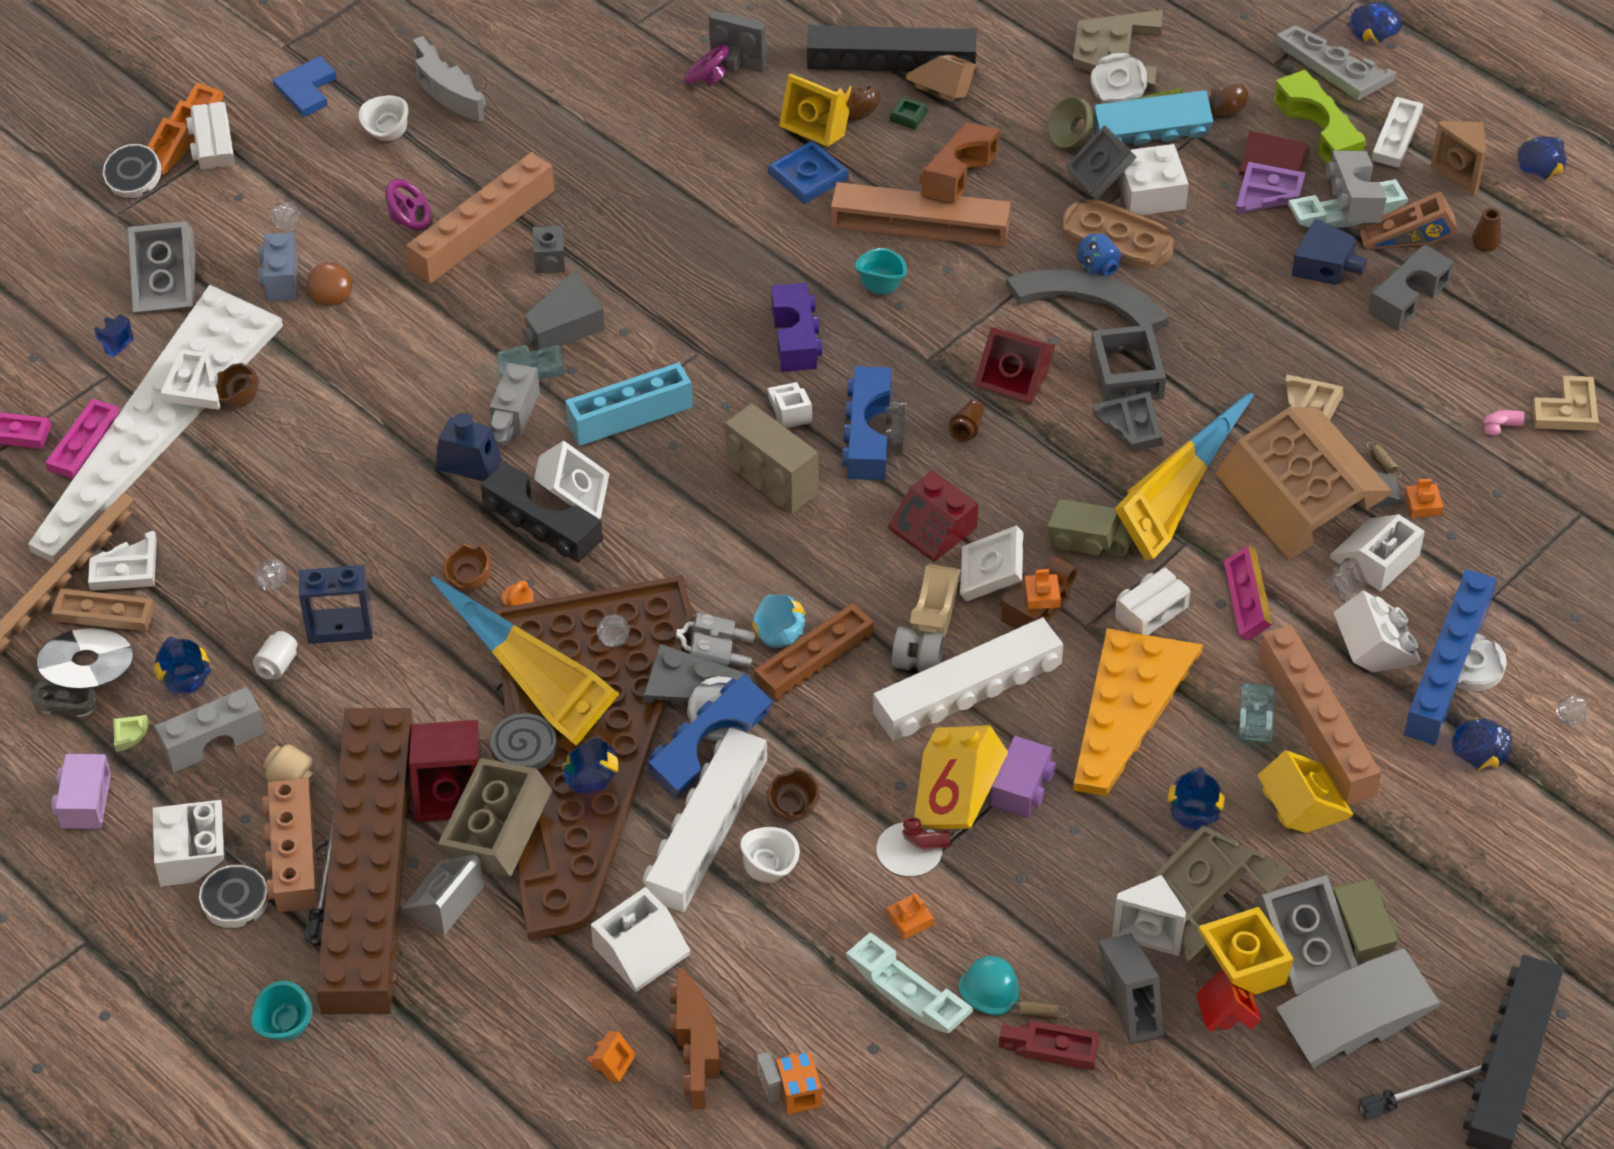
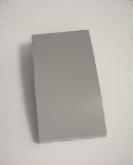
(1358, 1006)

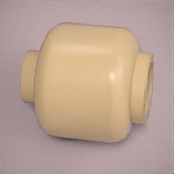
(288, 764)

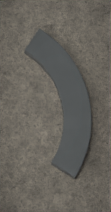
(1088, 287)

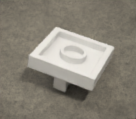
(991, 563)

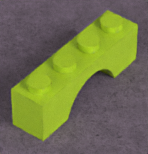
(1303, 98)

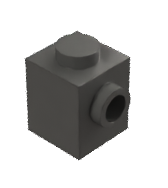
(548, 249)

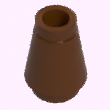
(1488, 231)
(966, 422)

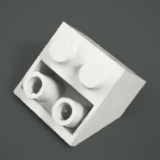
(1382, 548)
(1376, 634)
(187, 841)
(639, 939)

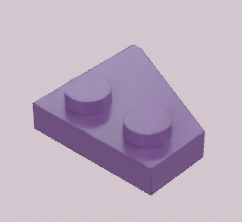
(1268, 187)

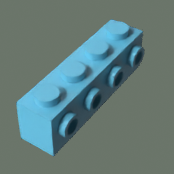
(1156, 117)
(629, 404)

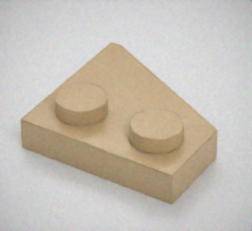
(1313, 393)

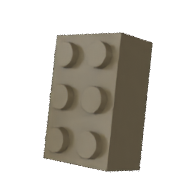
(772, 458)
(496, 815)

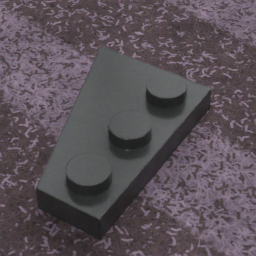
(679, 673)

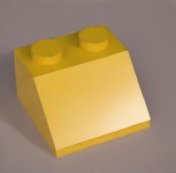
(813, 111)
(1303, 793)
(1249, 950)

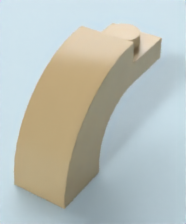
(936, 599)

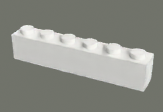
(967, 679)
(706, 819)

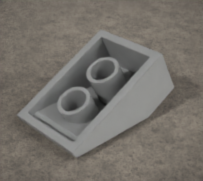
(162, 266)
(1311, 930)

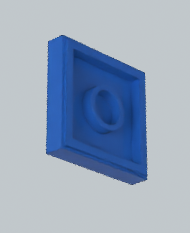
(808, 172)

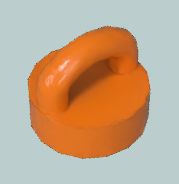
(517, 594)

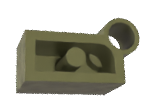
(1088, 529)
(1366, 919)

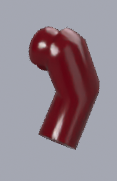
(922, 839)

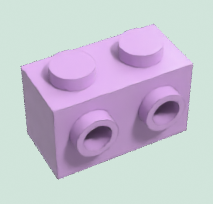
(82, 791)

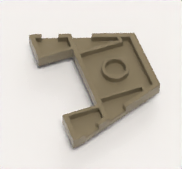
(1113, 35)
(1205, 872)

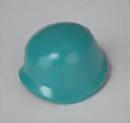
(881, 270)
(990, 986)
(281, 1011)

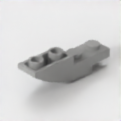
(447, 84)

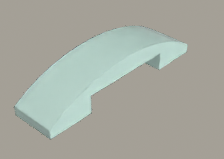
(1310, 208)
(905, 988)

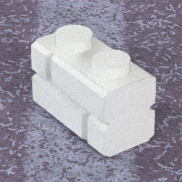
(212, 136)
(1152, 602)

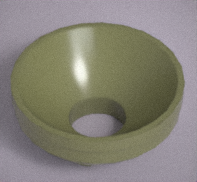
(1064, 119)

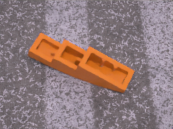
(172, 134)

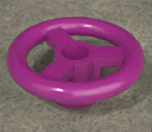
(708, 67)
(403, 208)

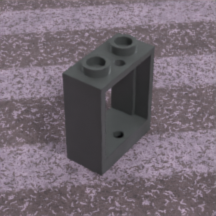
(1127, 339)

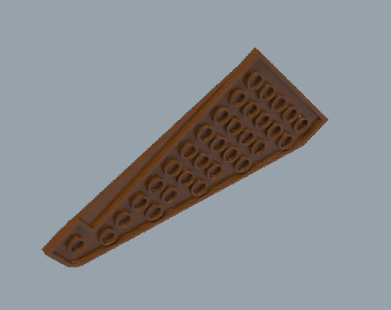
(576, 832)

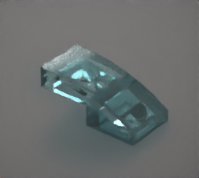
(547, 360)
(1256, 712)

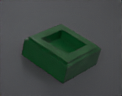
(908, 113)

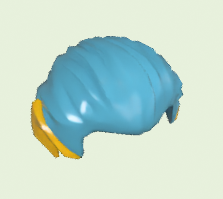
(779, 621)

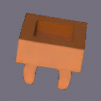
(1423, 499)
(1042, 590)
(910, 916)
(612, 1056)

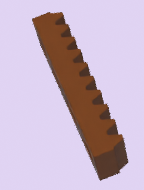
(814, 651)

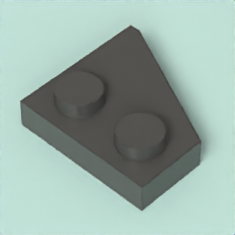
(1131, 420)

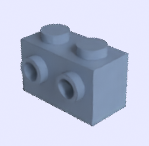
(279, 266)

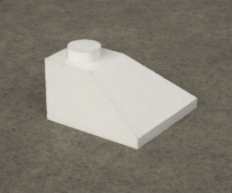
(573, 477)

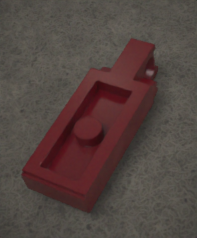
(1052, 1043)

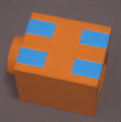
(799, 1082)

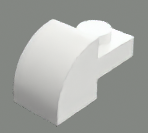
(790, 405)

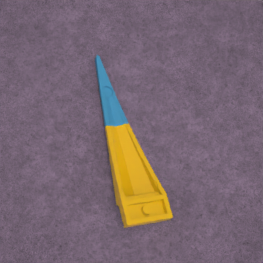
(1160, 498)
(559, 687)

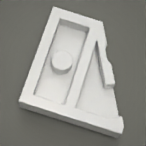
(191, 381)
(125, 566)

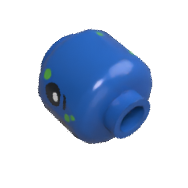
(1098, 254)

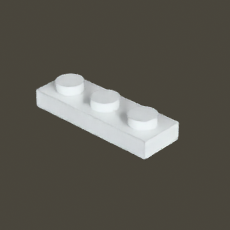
(1397, 132)

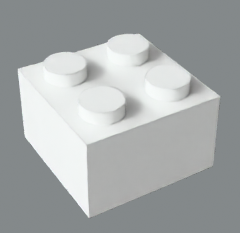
(1154, 181)

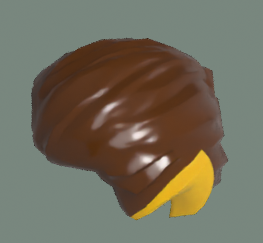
(860, 103)

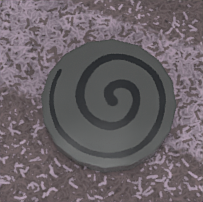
(524, 741)

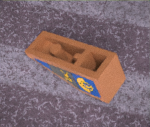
(1412, 225)

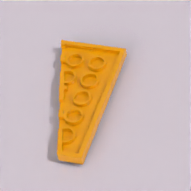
(1128, 697)

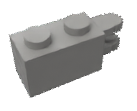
(513, 402)

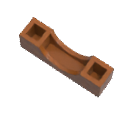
(946, 173)

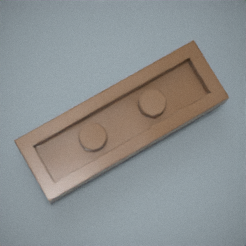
(103, 610)

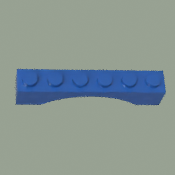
(1449, 657)

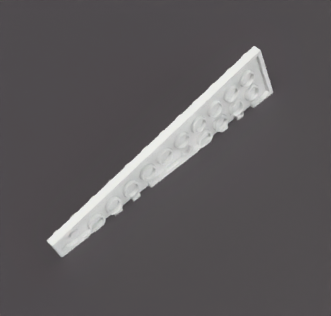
(146, 426)

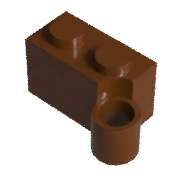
(1014, 601)

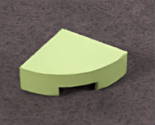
(129, 731)

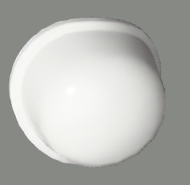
(384, 117)
(769, 853)

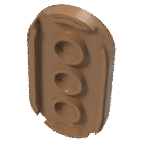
(1140, 239)

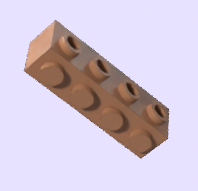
(292, 845)

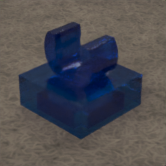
(115, 335)

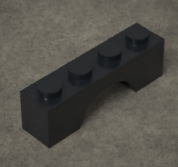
(569, 531)

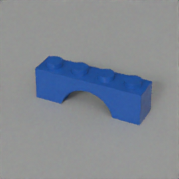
(867, 448)
(738, 707)

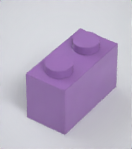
(1022, 777)

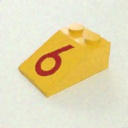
(957, 775)

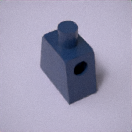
(1327, 255)
(467, 449)

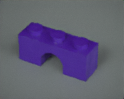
(797, 344)

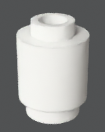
(275, 655)

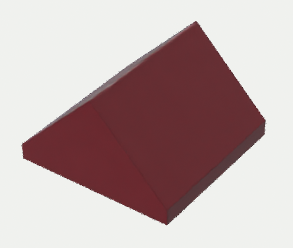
(1274, 152)

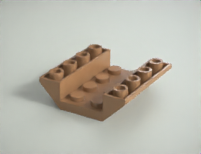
(1298, 477)

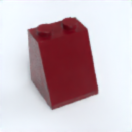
(441, 766)

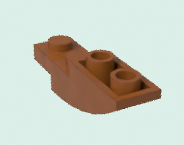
(696, 1035)

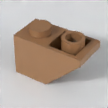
(945, 75)

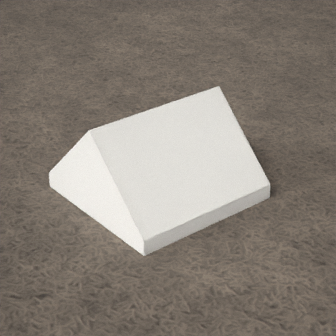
(1151, 916)

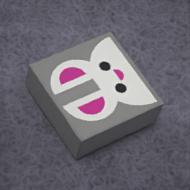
(769, 1077)

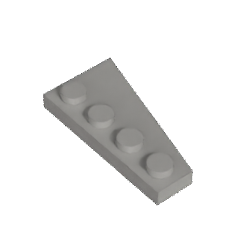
(1334, 63)

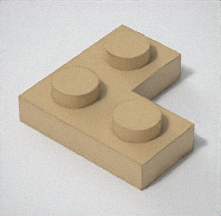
(1573, 411)

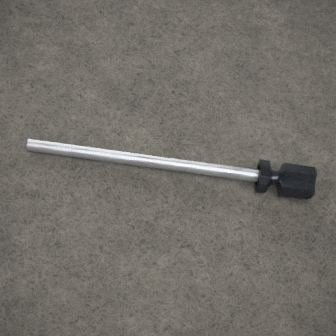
(316, 916)
(1374, 1105)

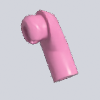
(1502, 417)

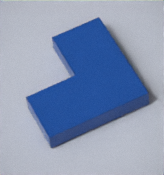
(301, 85)

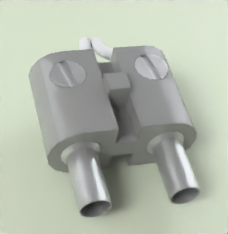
(712, 640)

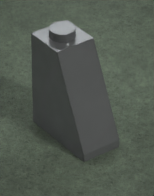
(563, 315)
(1132, 987)

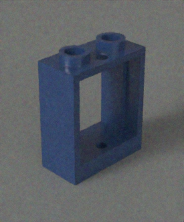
(322, 624)

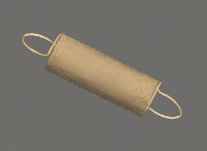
(1383, 459)
(1039, 1009)

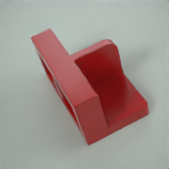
(1226, 1004)

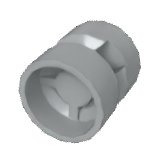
(929, 650)

